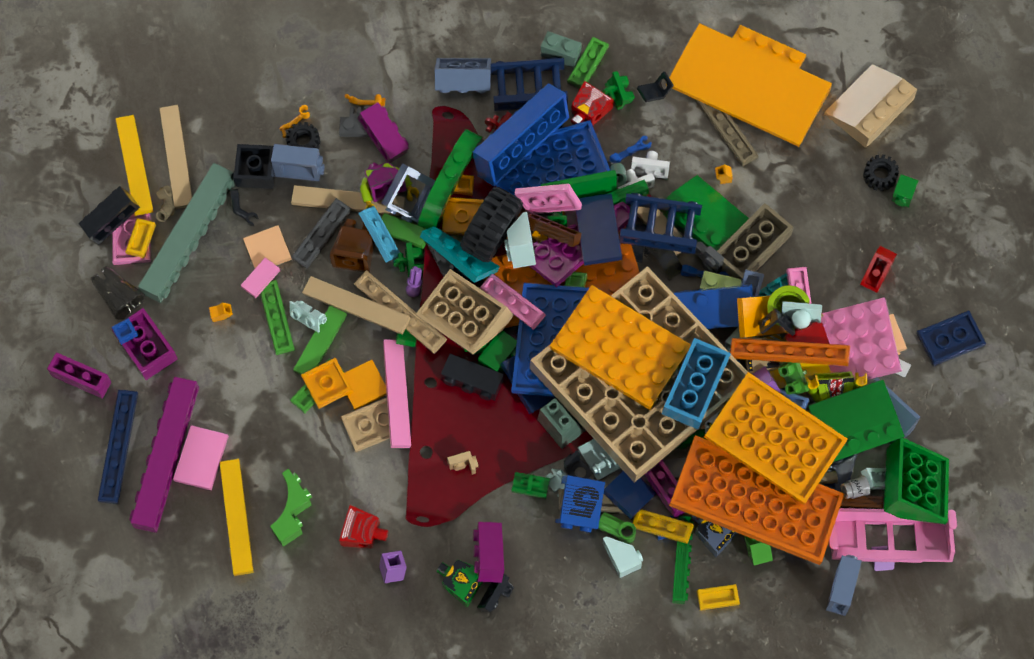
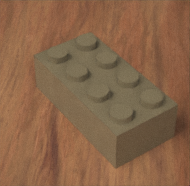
(754, 242)

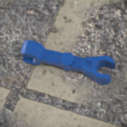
(616, 158)
(689, 271)

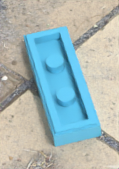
(379, 233)

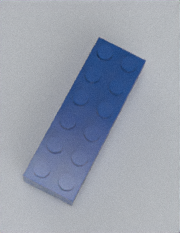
(521, 134)

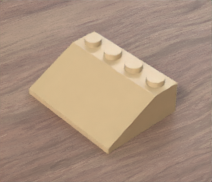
(871, 104)
(464, 312)

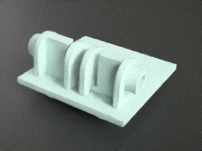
(598, 459)

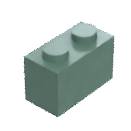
(561, 47)

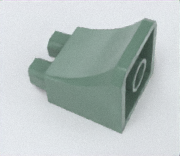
(560, 423)

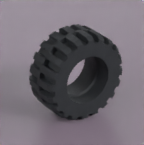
(491, 224)

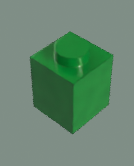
(904, 191)

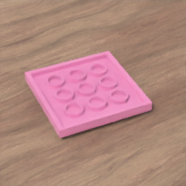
(870, 338)

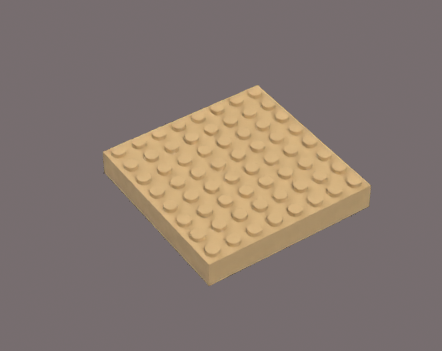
(621, 426)

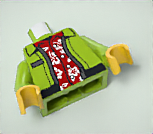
(832, 384)

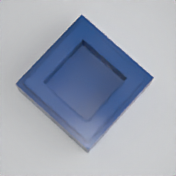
(124, 331)

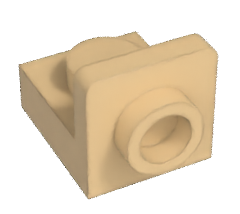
(461, 460)

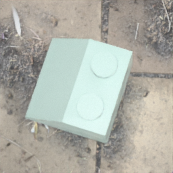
(519, 243)

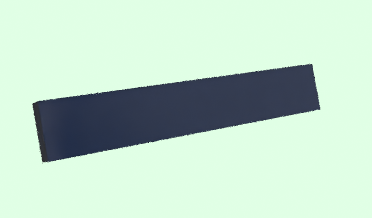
(118, 447)

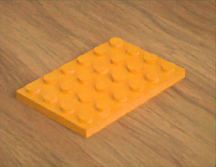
(620, 347)
(775, 438)

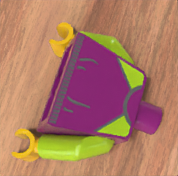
(379, 179)

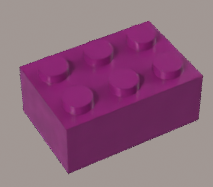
(149, 349)

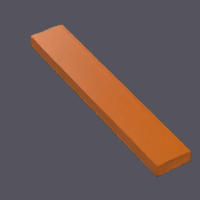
(790, 352)

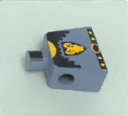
(713, 535)

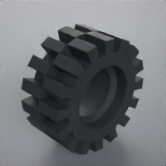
(303, 130)
(882, 163)

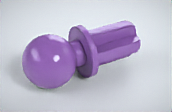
(414, 282)

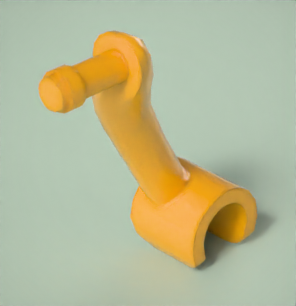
(356, 101)
(301, 116)

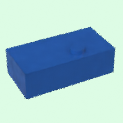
(715, 305)

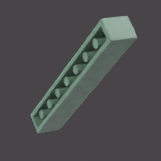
(187, 233)

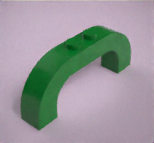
(448, 179)

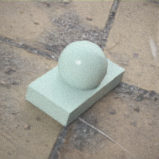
(802, 313)

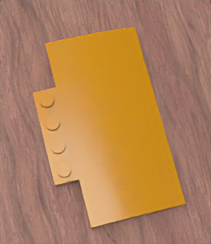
(751, 81)

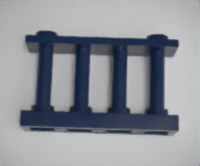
(515, 102)
(668, 240)

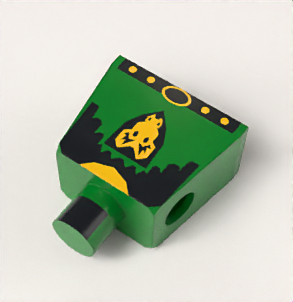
(460, 581)

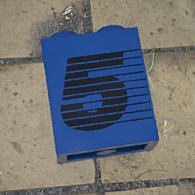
(581, 503)

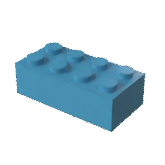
(696, 383)

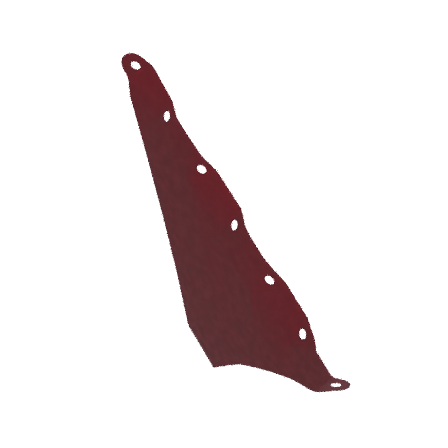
(454, 421)

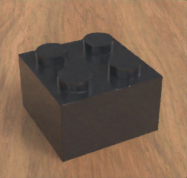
(254, 166)

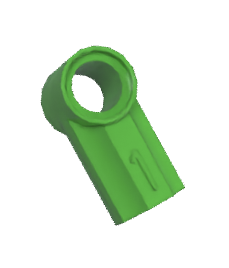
(615, 526)

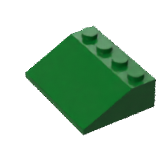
(718, 216)
(861, 416)
(916, 483)

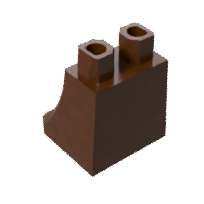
(352, 248)

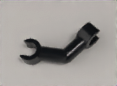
(238, 211)

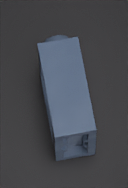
(297, 162)
(395, 186)
(844, 585)

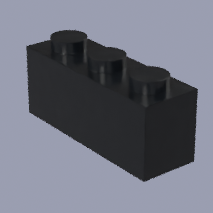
(109, 215)
(472, 377)

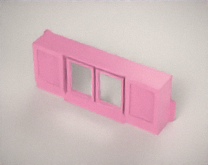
(932, 540)

